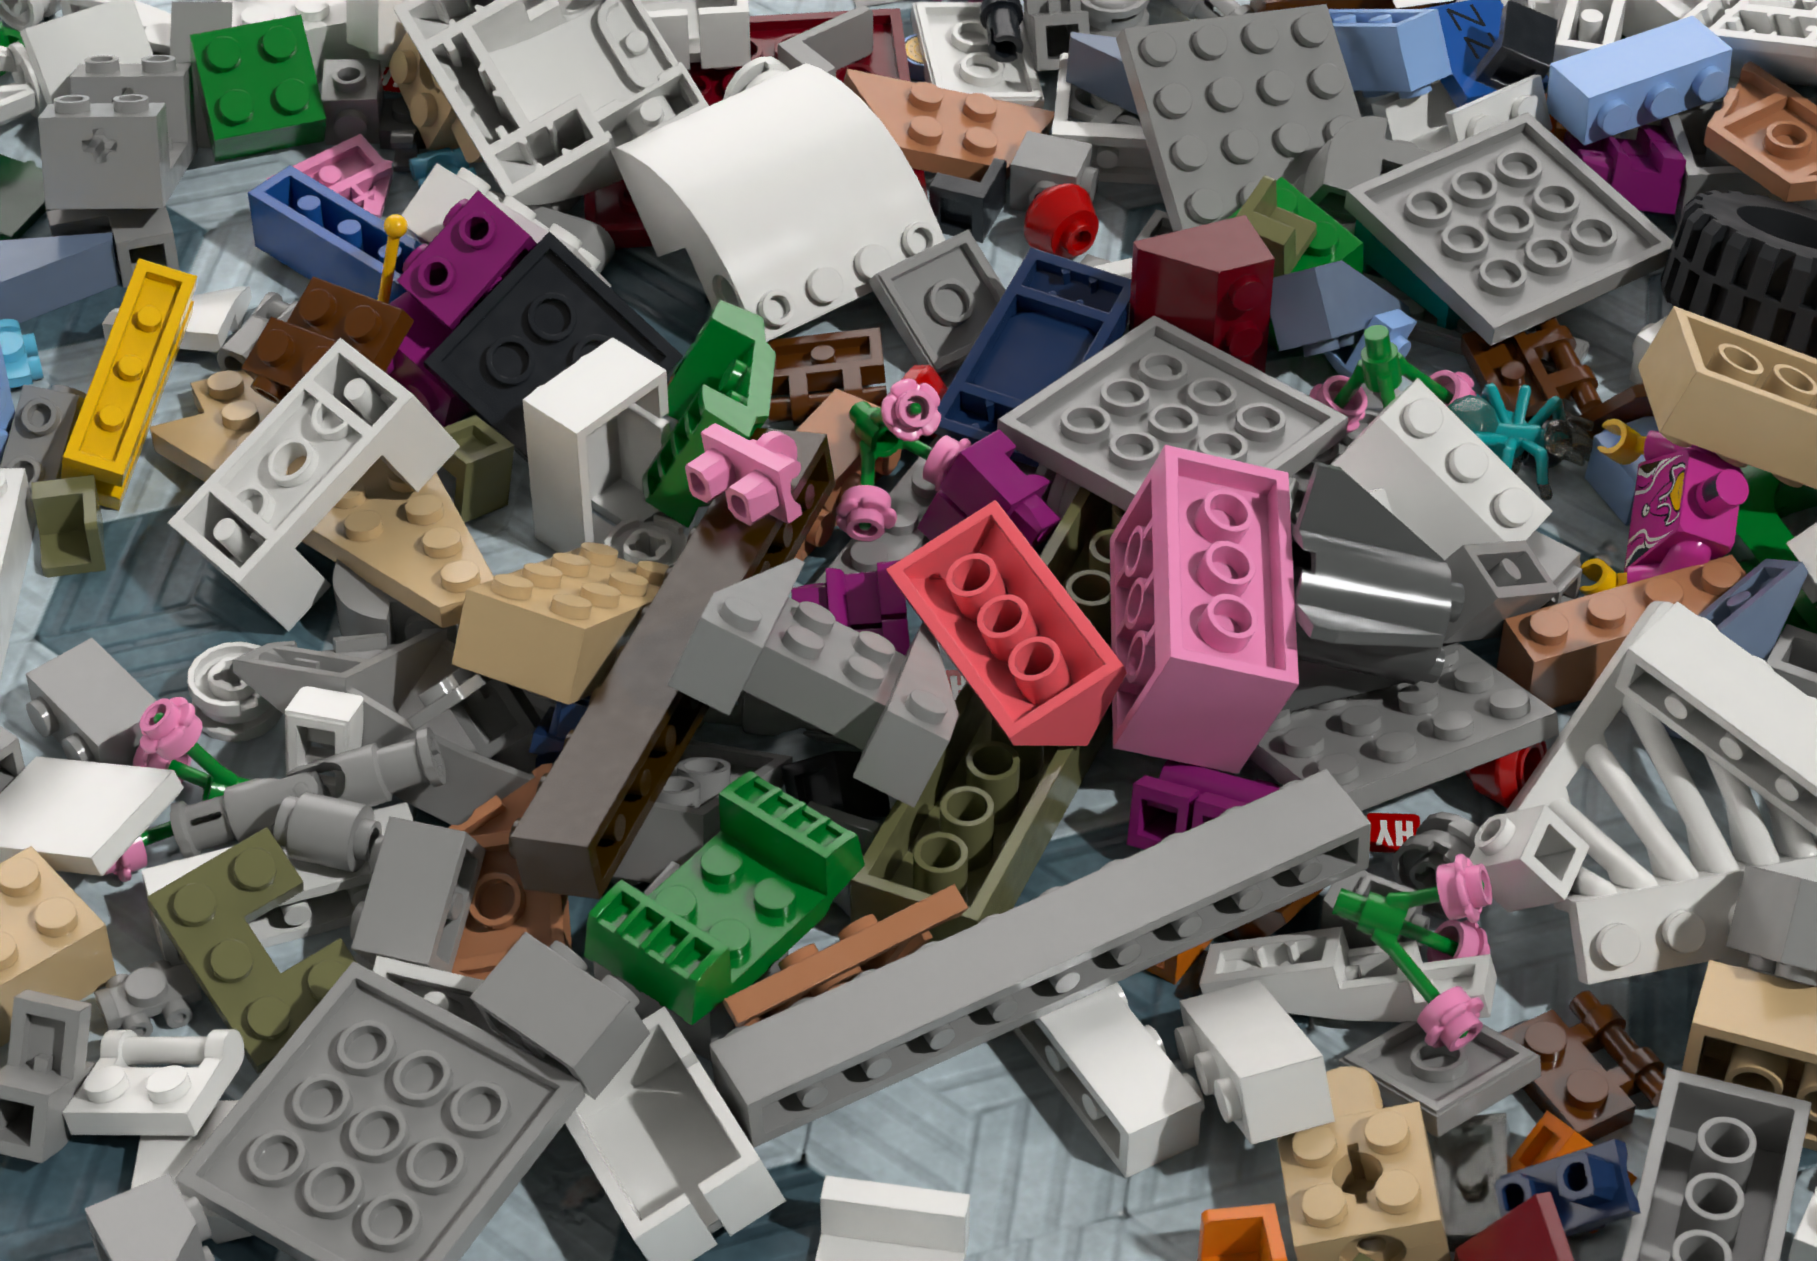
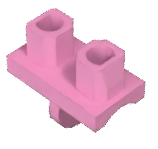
(750, 473)

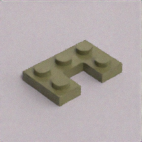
(209, 927)

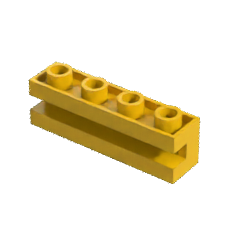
(130, 379)

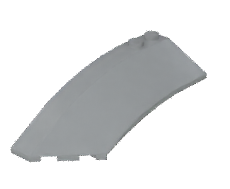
(397, 674)

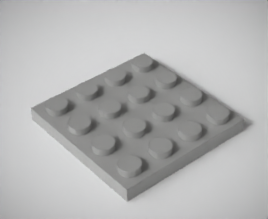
(1235, 104)
(1509, 227)
(1162, 389)
(1408, 733)
(380, 1131)

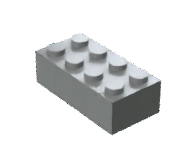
(1717, 1173)

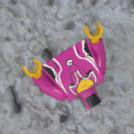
(1680, 508)

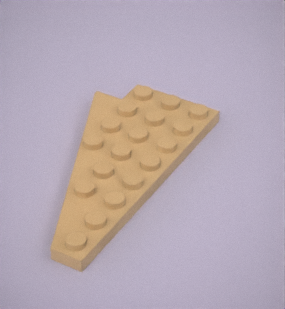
(380, 529)

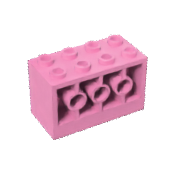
(1203, 610)

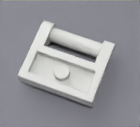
(154, 1100)

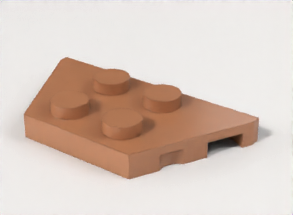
(946, 127)
(1768, 134)
(500, 905)
(861, 947)

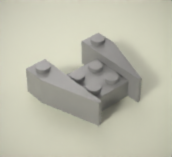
(826, 675)

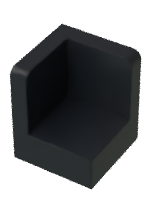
(1522, 48)
(969, 204)
(830, 782)

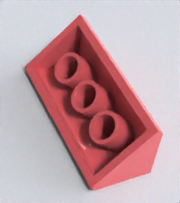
(1011, 630)

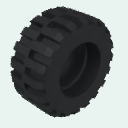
(1747, 266)

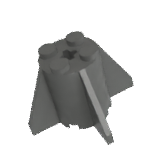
(1365, 595)

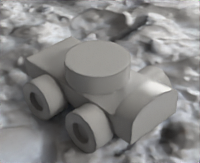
(147, 992)

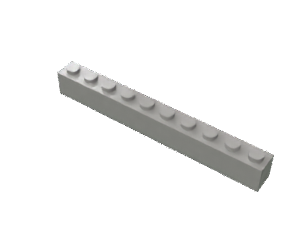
(1038, 957)

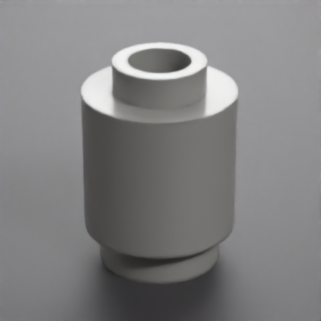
(326, 830)

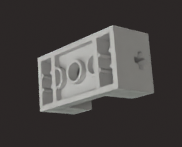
(114, 146)

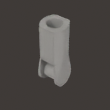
(239, 346)

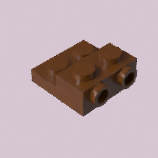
(319, 319)

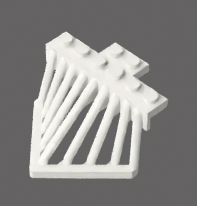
(1685, 907)

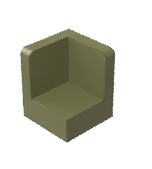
(1281, 231)
(480, 468)
(69, 526)

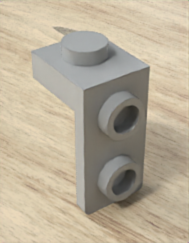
(832, 42)
(42, 431)
(486, 709)

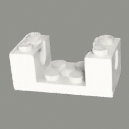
(256, 515)

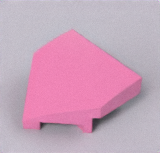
(353, 172)

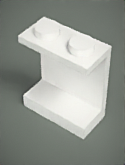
(1436, 122)
(891, 1222)

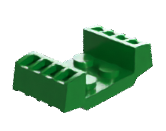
(719, 381)
(729, 904)

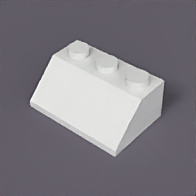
(1441, 475)

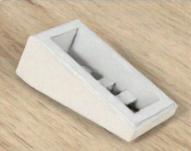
(326, 719)

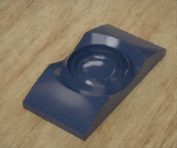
(1039, 331)

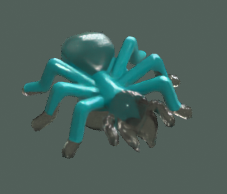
(1510, 434)

